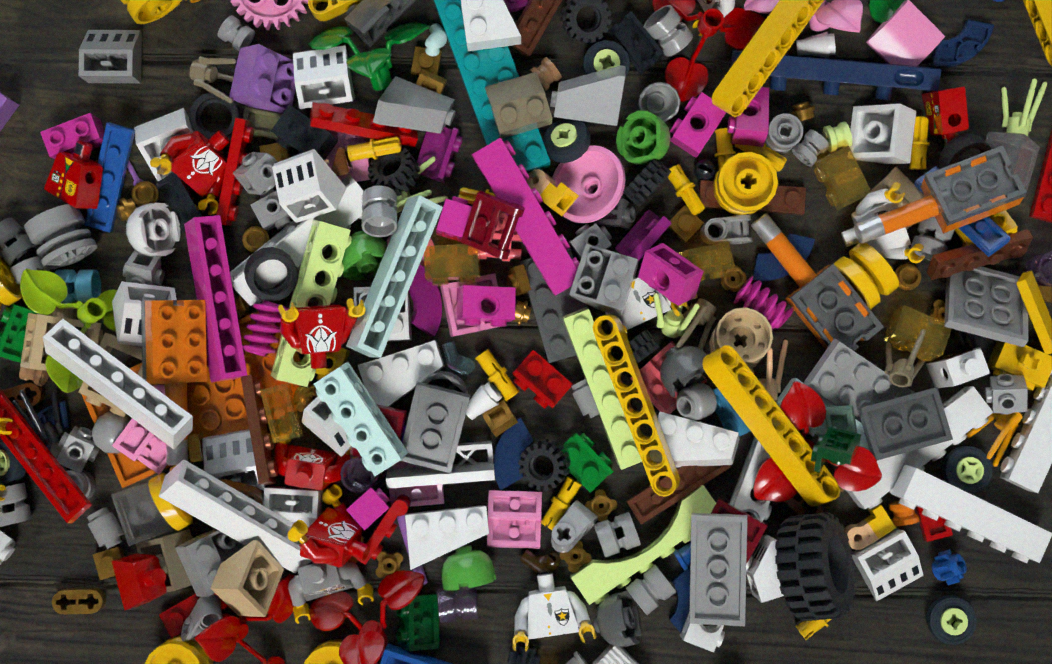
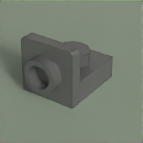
(621, 216)

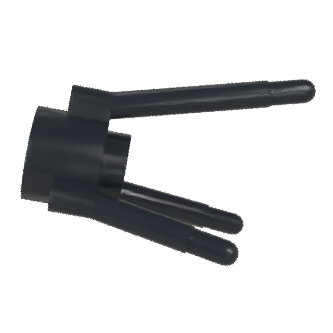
(46, 432)

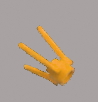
(1007, 424)

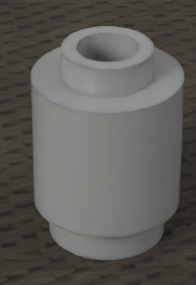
(584, 398)
(105, 528)

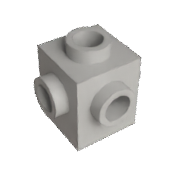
(256, 173)
(265, 212)
(586, 233)
(143, 269)
(1007, 394)
(77, 449)

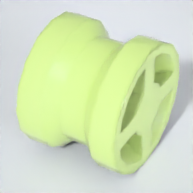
(838, 136)

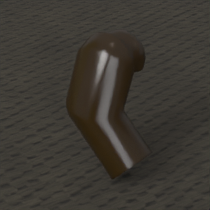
(542, 563)

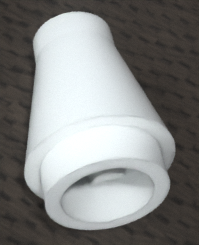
(817, 46)
(483, 400)

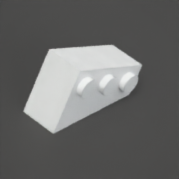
(488, 25)
(397, 374)
(696, 442)
(441, 531)

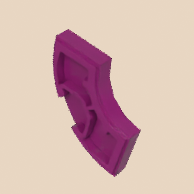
(426, 303)

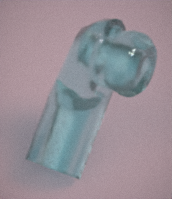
(457, 362)

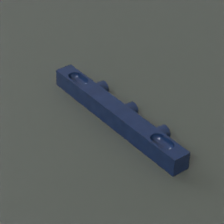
(834, 71)

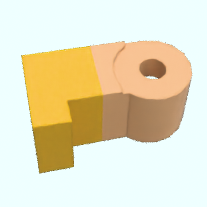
(557, 198)
(869, 529)

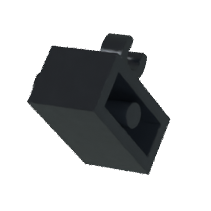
(295, 131)

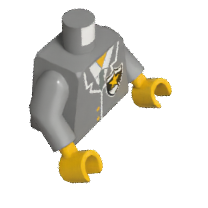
(325, 579)

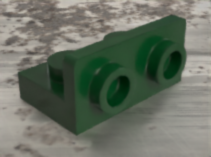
(836, 446)
(419, 623)

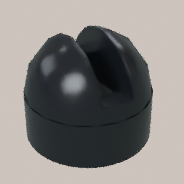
(701, 174)

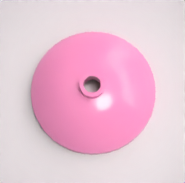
(594, 169)

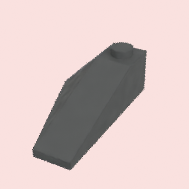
(374, 17)

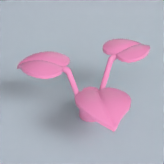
(838, 14)

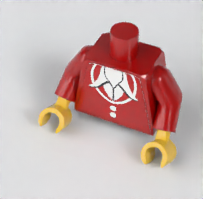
(196, 163)
(319, 328)
(308, 466)
(332, 536)

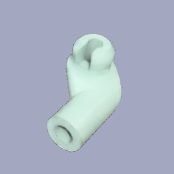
(436, 40)

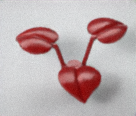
(739, 28)
(808, 410)
(221, 636)
(367, 647)

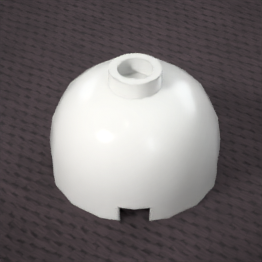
(153, 229)

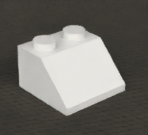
(883, 133)
(155, 134)

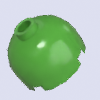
(643, 138)
(363, 255)
(467, 568)

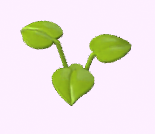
(45, 291)

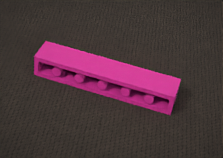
(535, 226)
(214, 286)

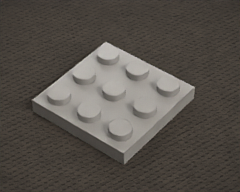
(986, 305)

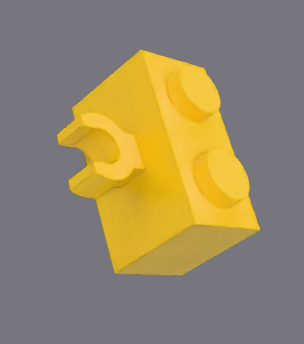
(1021, 361)

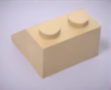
(248, 580)

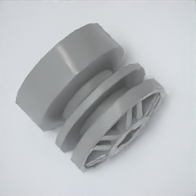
(60, 236)

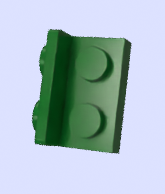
(13, 331)
(585, 463)

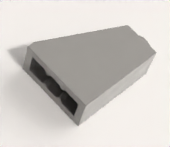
(591, 97)
(413, 107)

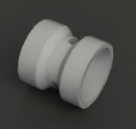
(235, 33)
(810, 147)

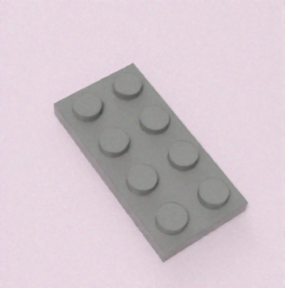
(851, 379)
(718, 569)

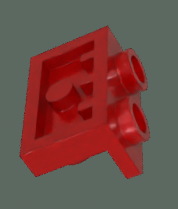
(542, 379)

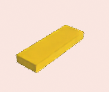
(1036, 309)

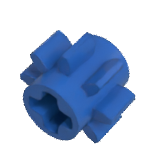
(949, 567)

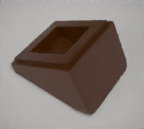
(341, 163)

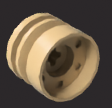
(743, 326)

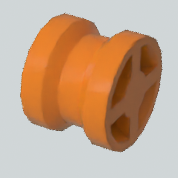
(903, 514)

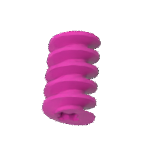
(759, 301)
(263, 329)

